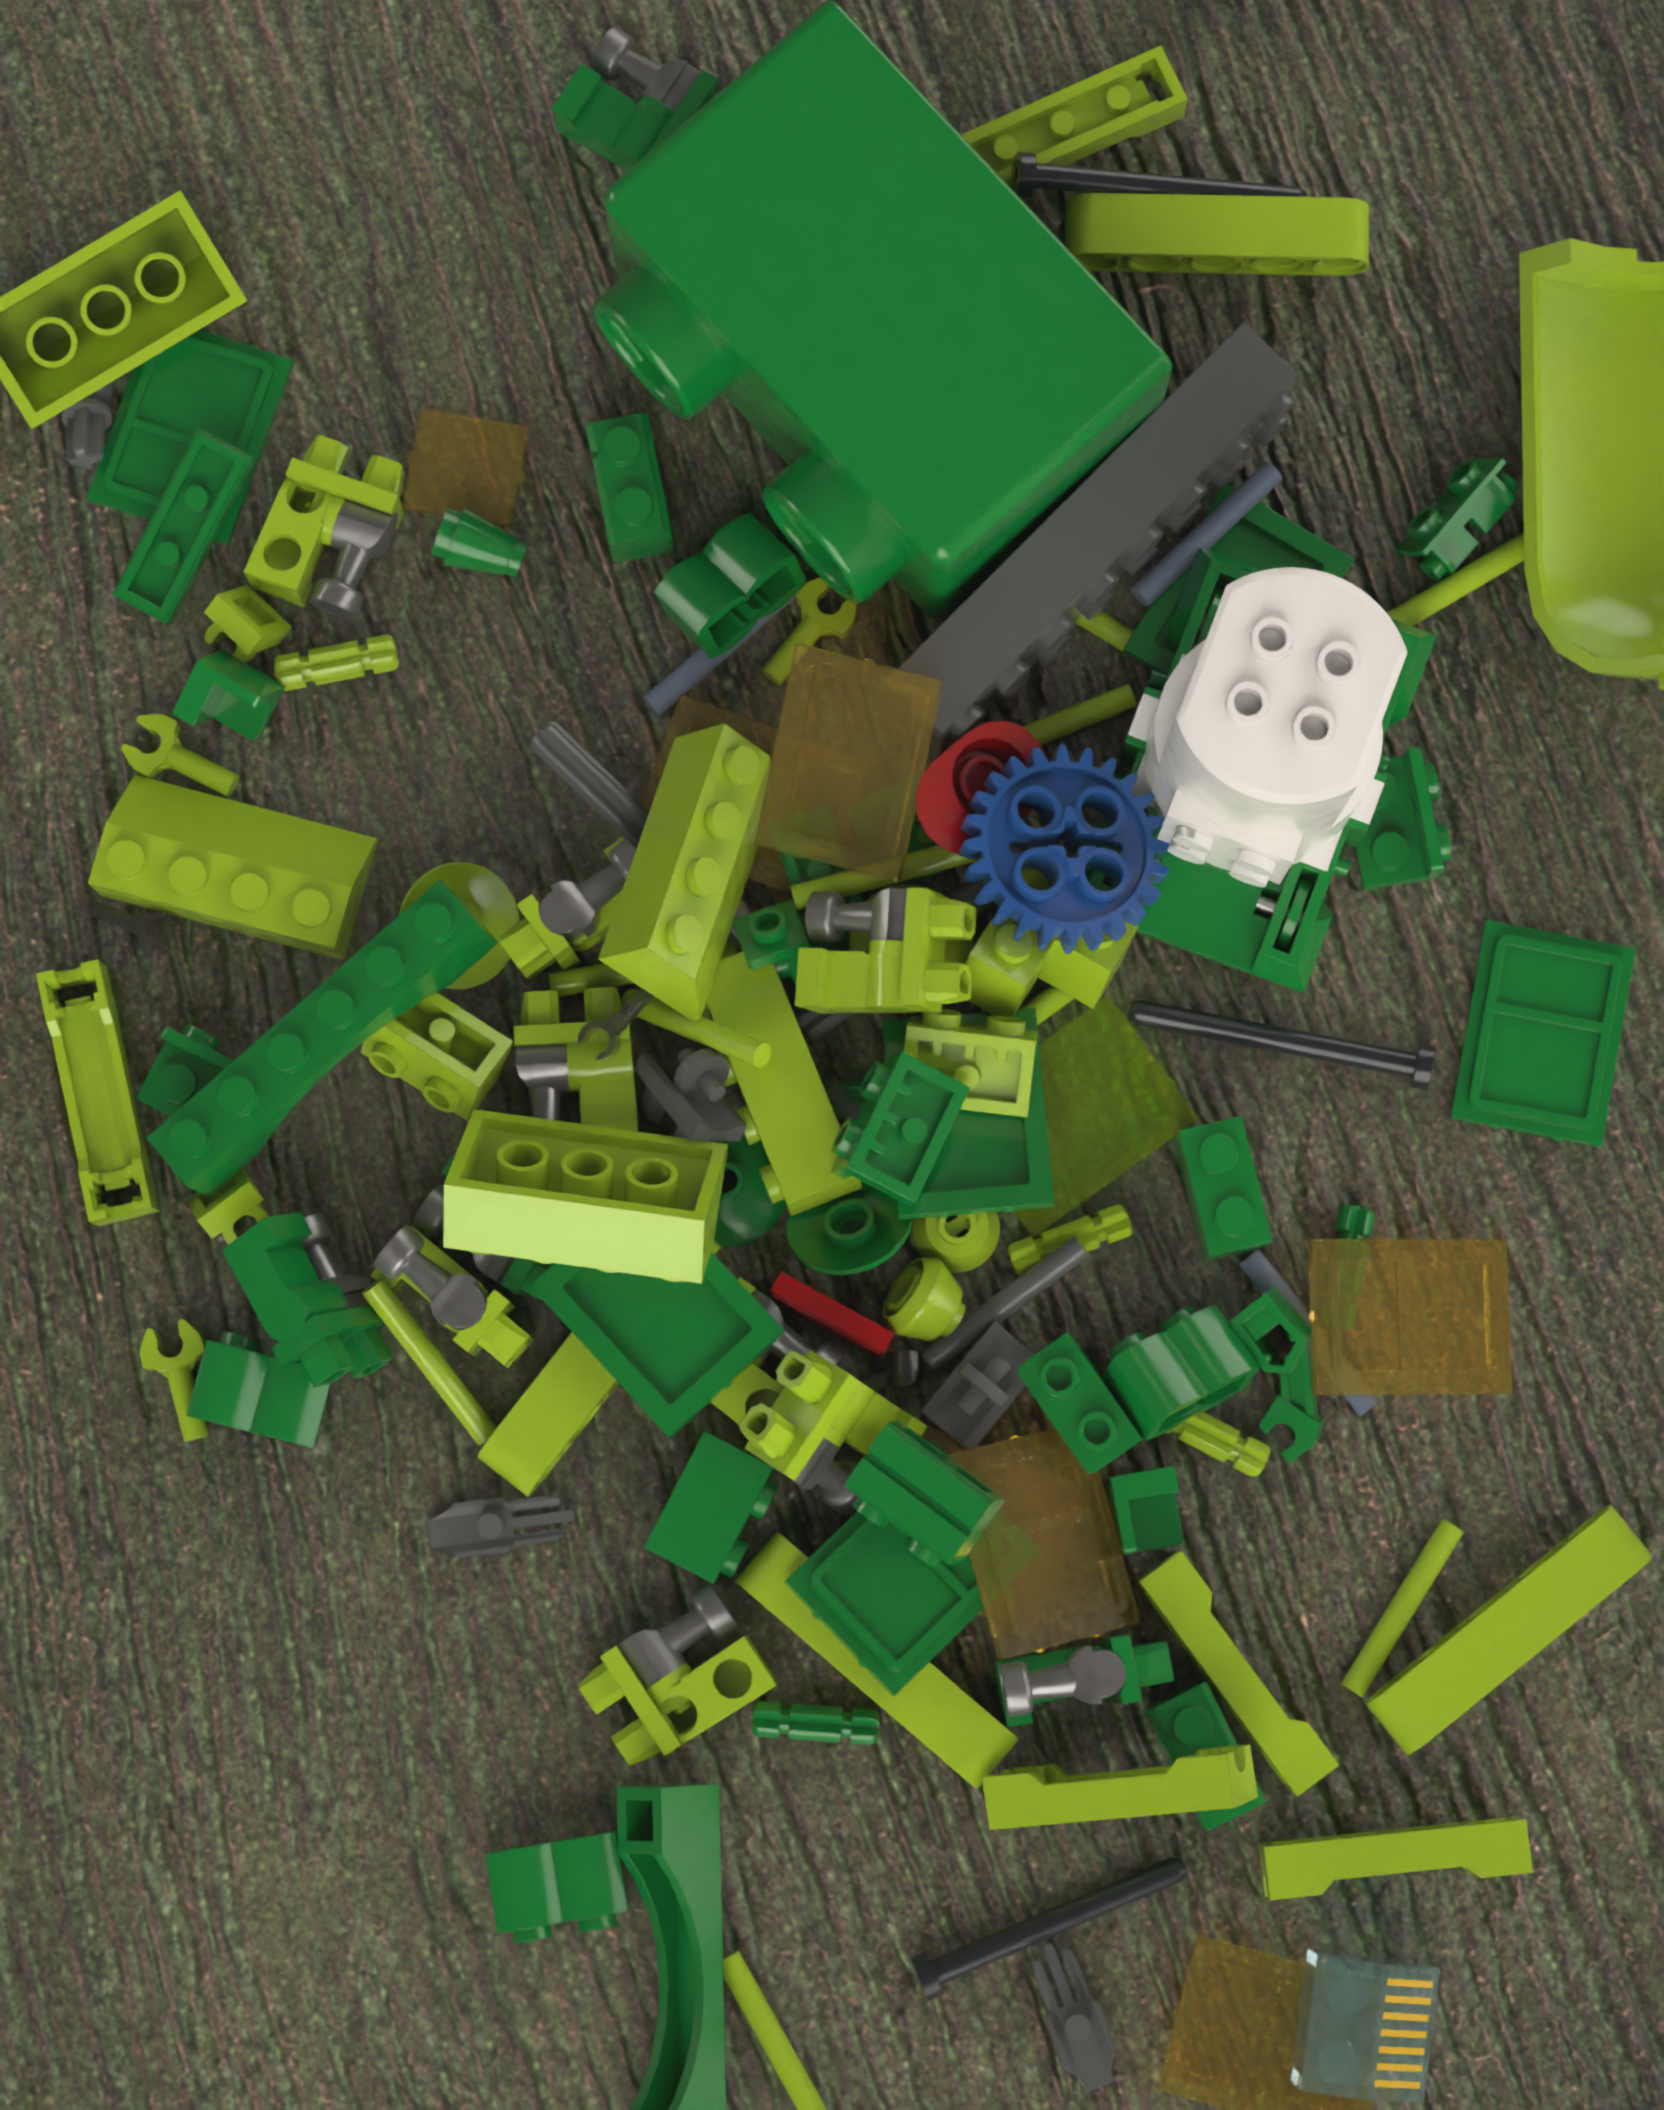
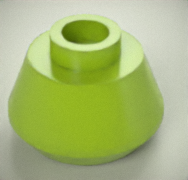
(939, 1239)
(924, 1301)

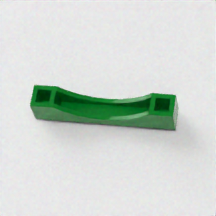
(249, 1099)
(674, 1854)

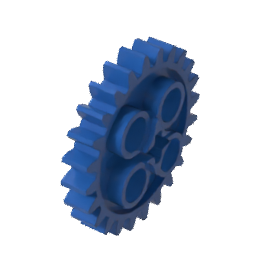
(1070, 903)

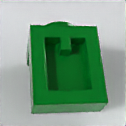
(772, 937)

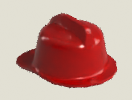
(961, 772)

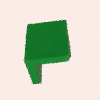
(229, 693)
(1146, 1510)

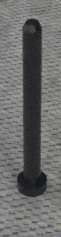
(1045, 1925)

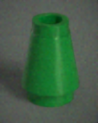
(477, 544)

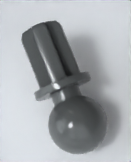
(87, 426)

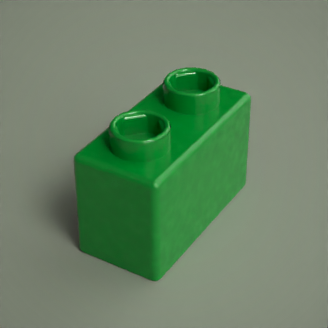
(872, 318)

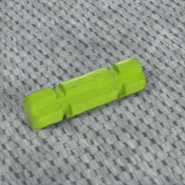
(336, 662)
(1109, 1225)
(1224, 1443)

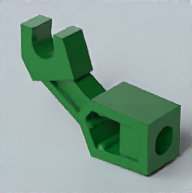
(1295, 1402)

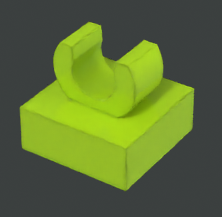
(246, 621)
(227, 1205)

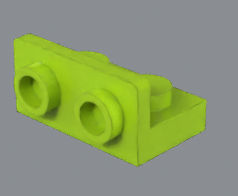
(987, 1057)

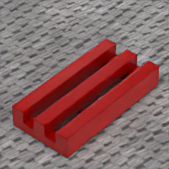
(831, 1315)

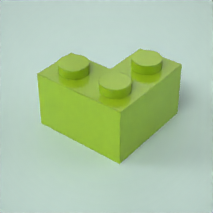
(1008, 968)

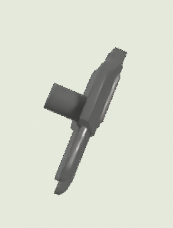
(489, 1525)
(1078, 2024)

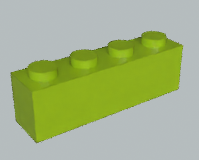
(786, 1096)

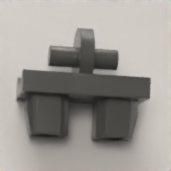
(690, 1095)
(979, 1388)

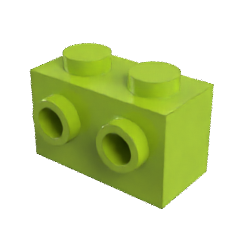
(441, 1054)

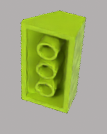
(111, 308)
(233, 866)
(690, 868)
(584, 1196)

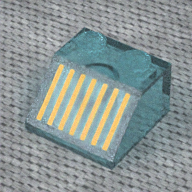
(1365, 2027)

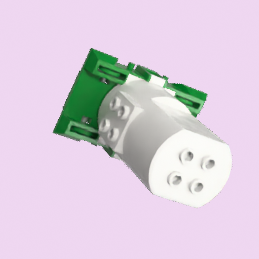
(1265, 757)

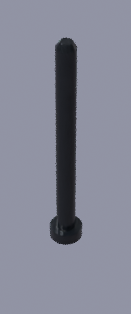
(1029, 174)
(1286, 1040)

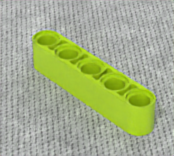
(1218, 234)
(550, 1415)
(1508, 1630)
(926, 1706)

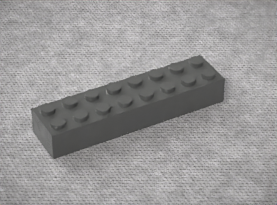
(1104, 532)

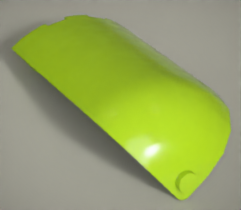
(1594, 454)

